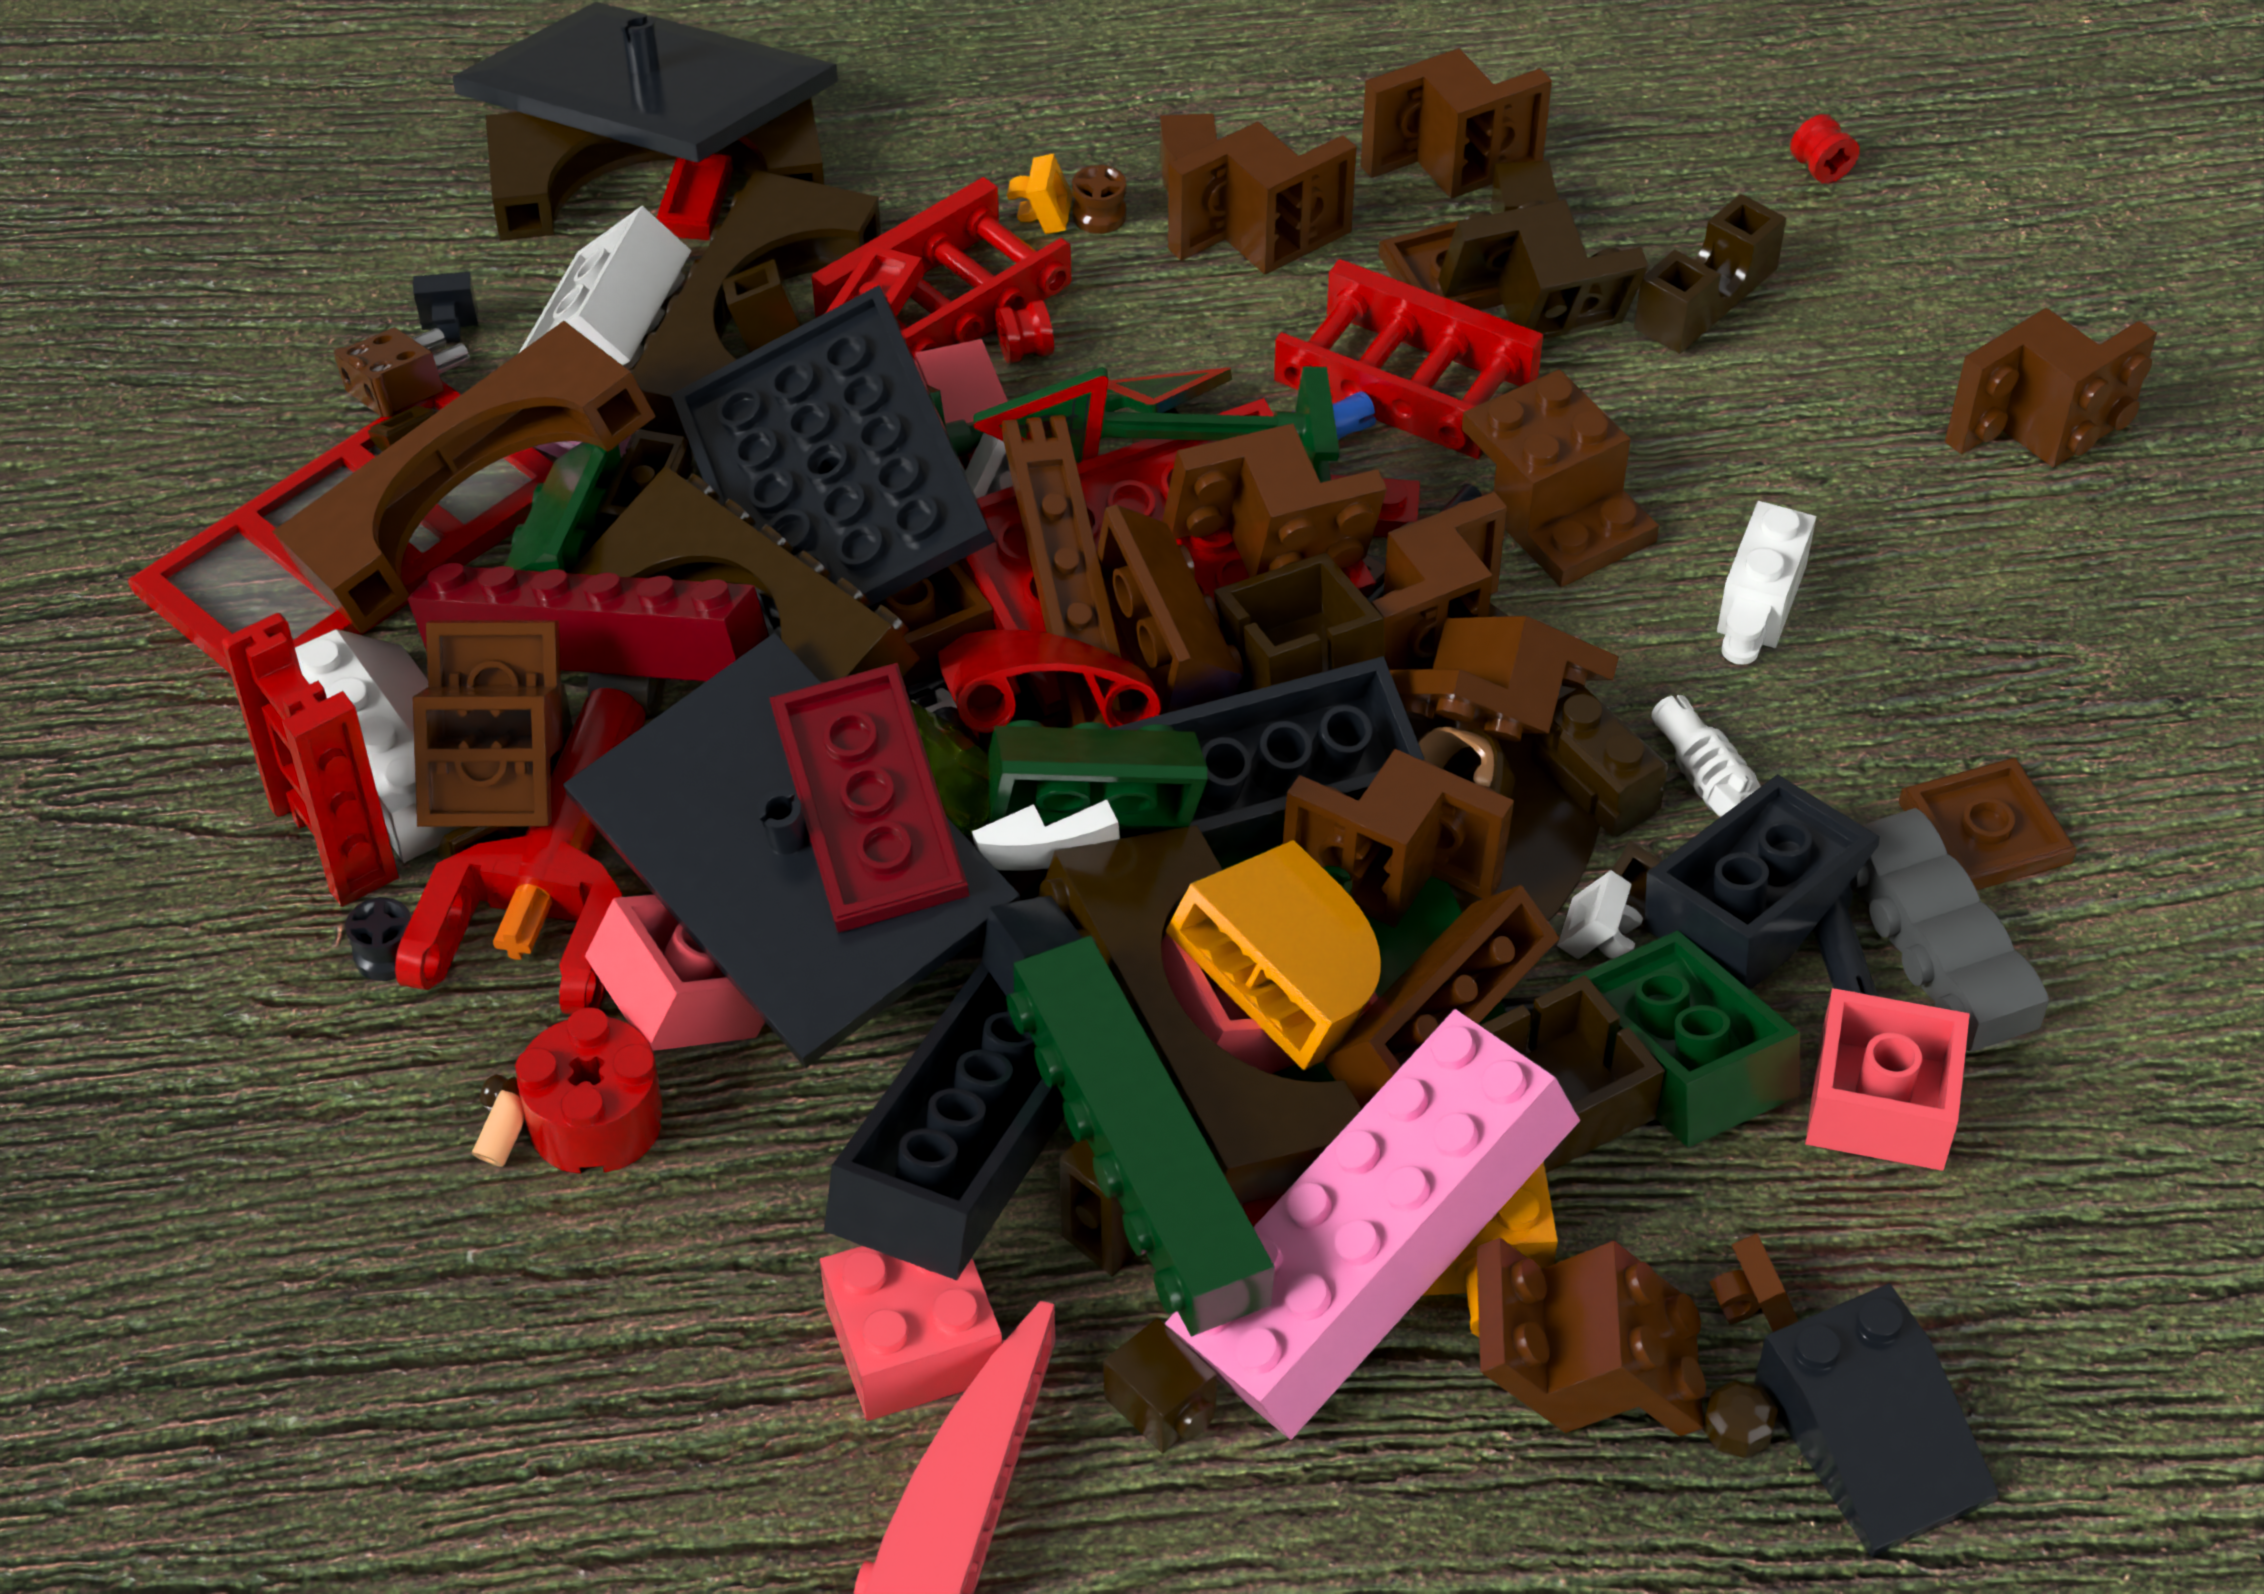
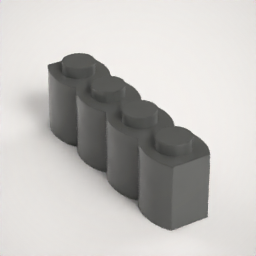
(1945, 932)

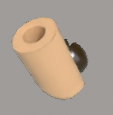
(504, 1121)

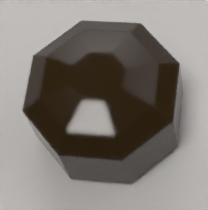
(1740, 1419)

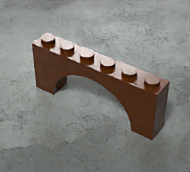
(548, 393)

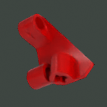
(984, 666)

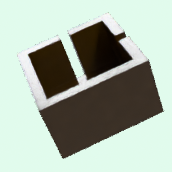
(1298, 622)
(1576, 1042)

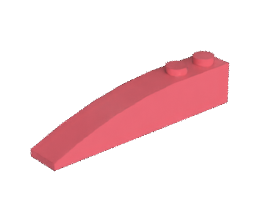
(963, 1478)

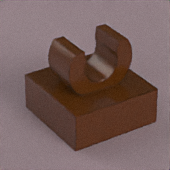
(1755, 1286)

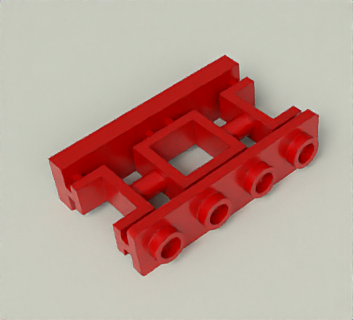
(311, 758)

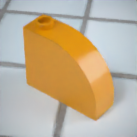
(1283, 948)

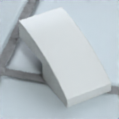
(1026, 844)

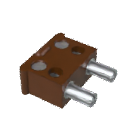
(395, 369)

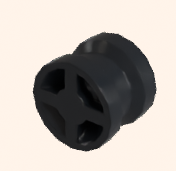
(367, 930)

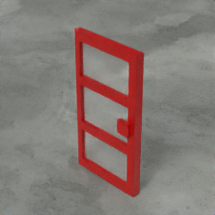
(243, 573)

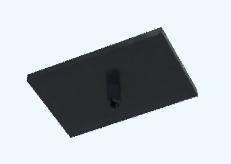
(646, 80)
(838, 451)
(722, 842)

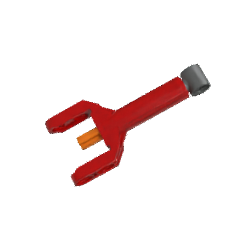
(535, 873)

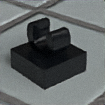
(446, 303)

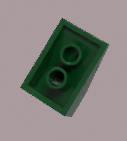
(1711, 1035)

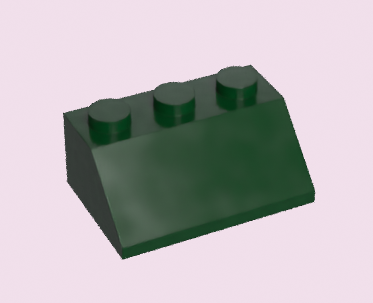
(564, 510)
(1144, 774)

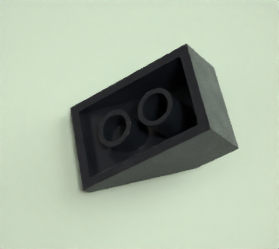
(1758, 879)
(1876, 1418)

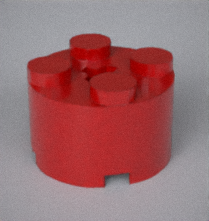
(590, 1092)

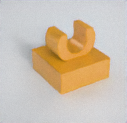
(1047, 195)

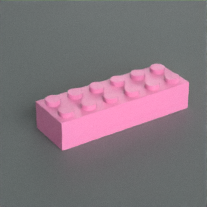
(1385, 1216)

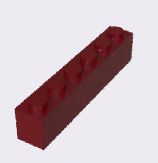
(606, 619)

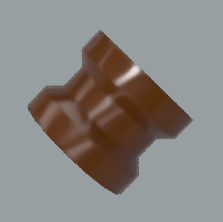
(1099, 199)

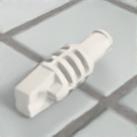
(1705, 756)

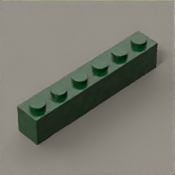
(1141, 1138)

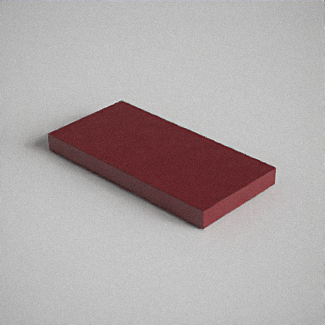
(868, 798)

